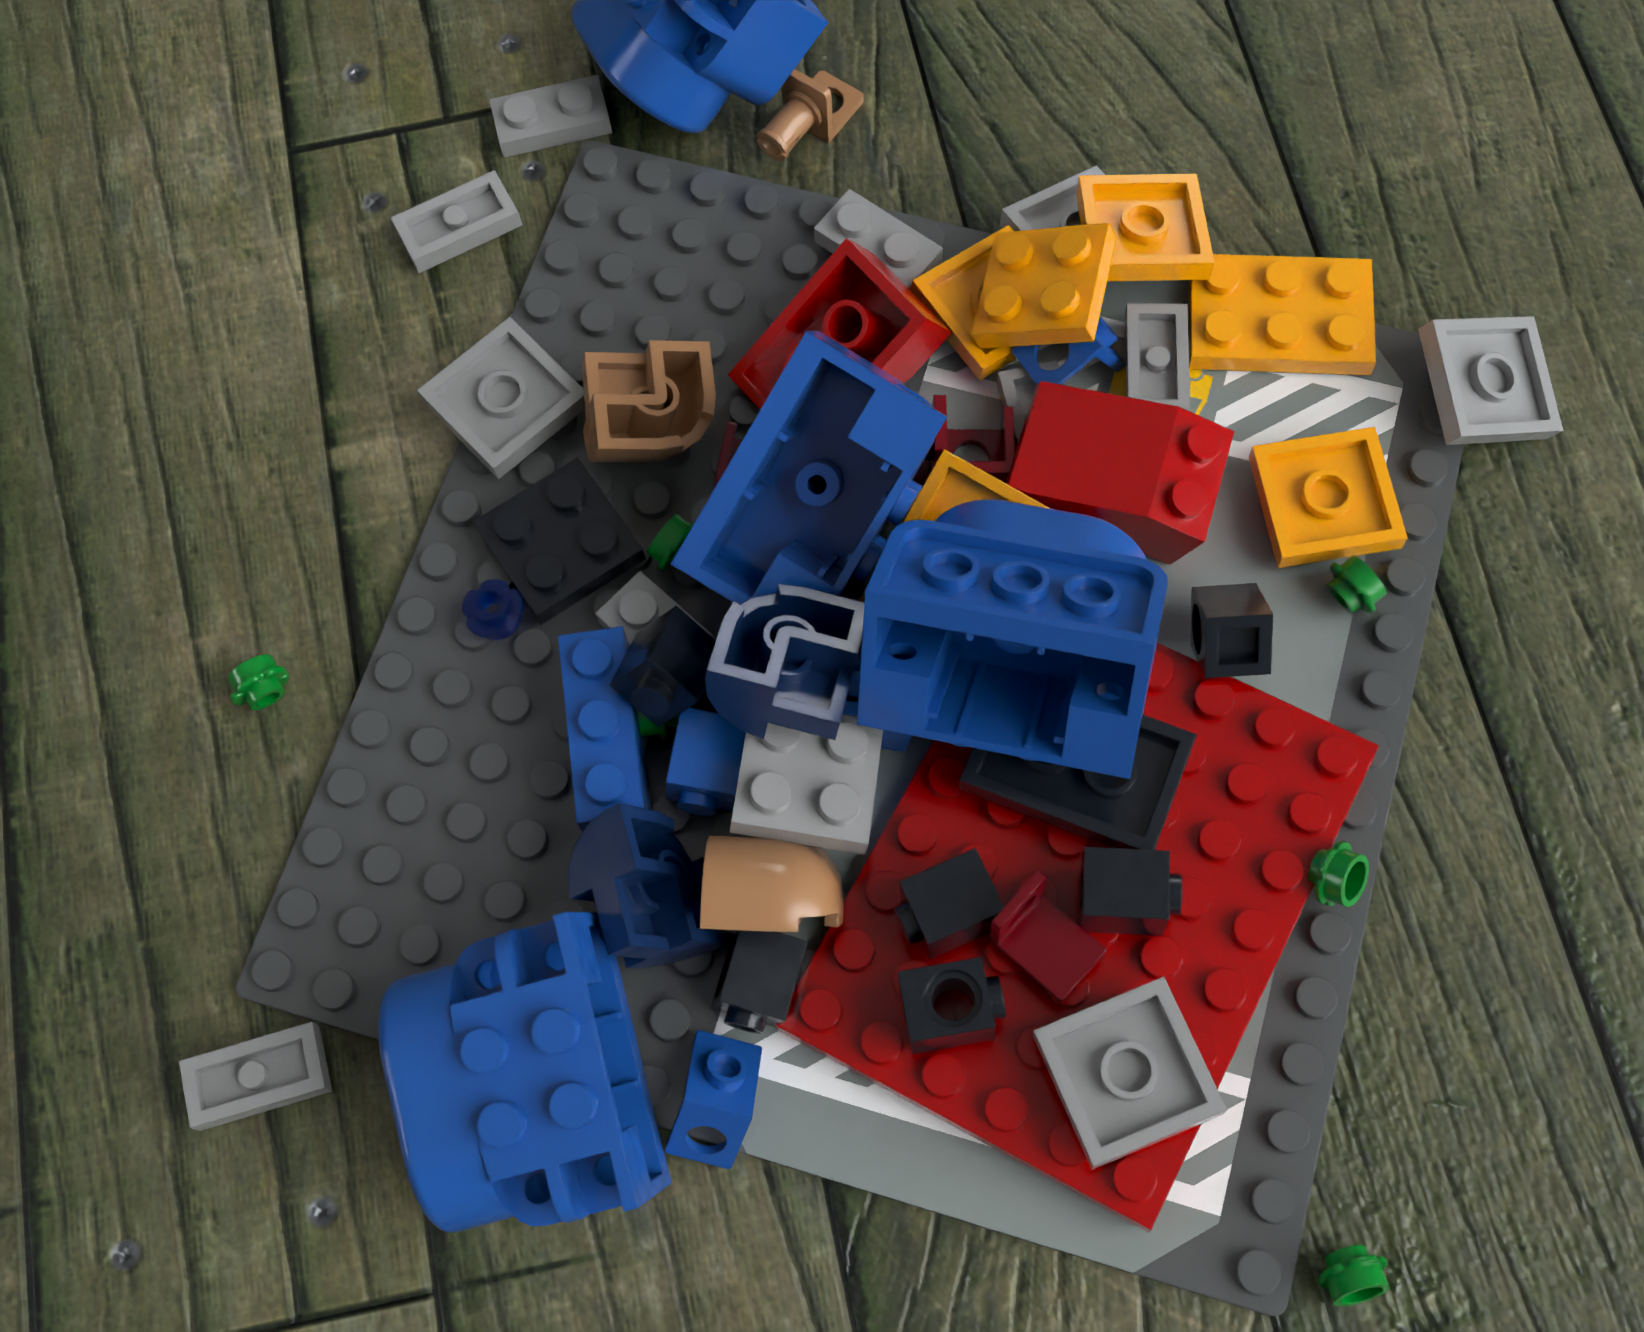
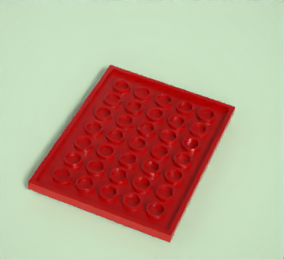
(1241, 831)

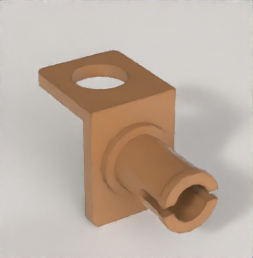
(808, 108)

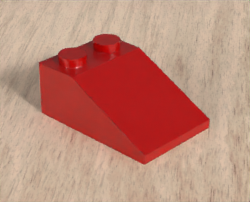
(855, 304)
(1123, 462)

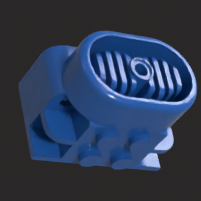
(692, 54)
(769, 511)
(1013, 634)
(521, 1081)

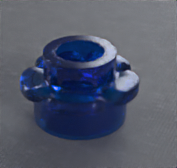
(498, 624)

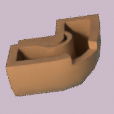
(647, 402)
(767, 885)

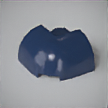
(786, 661)
(641, 888)

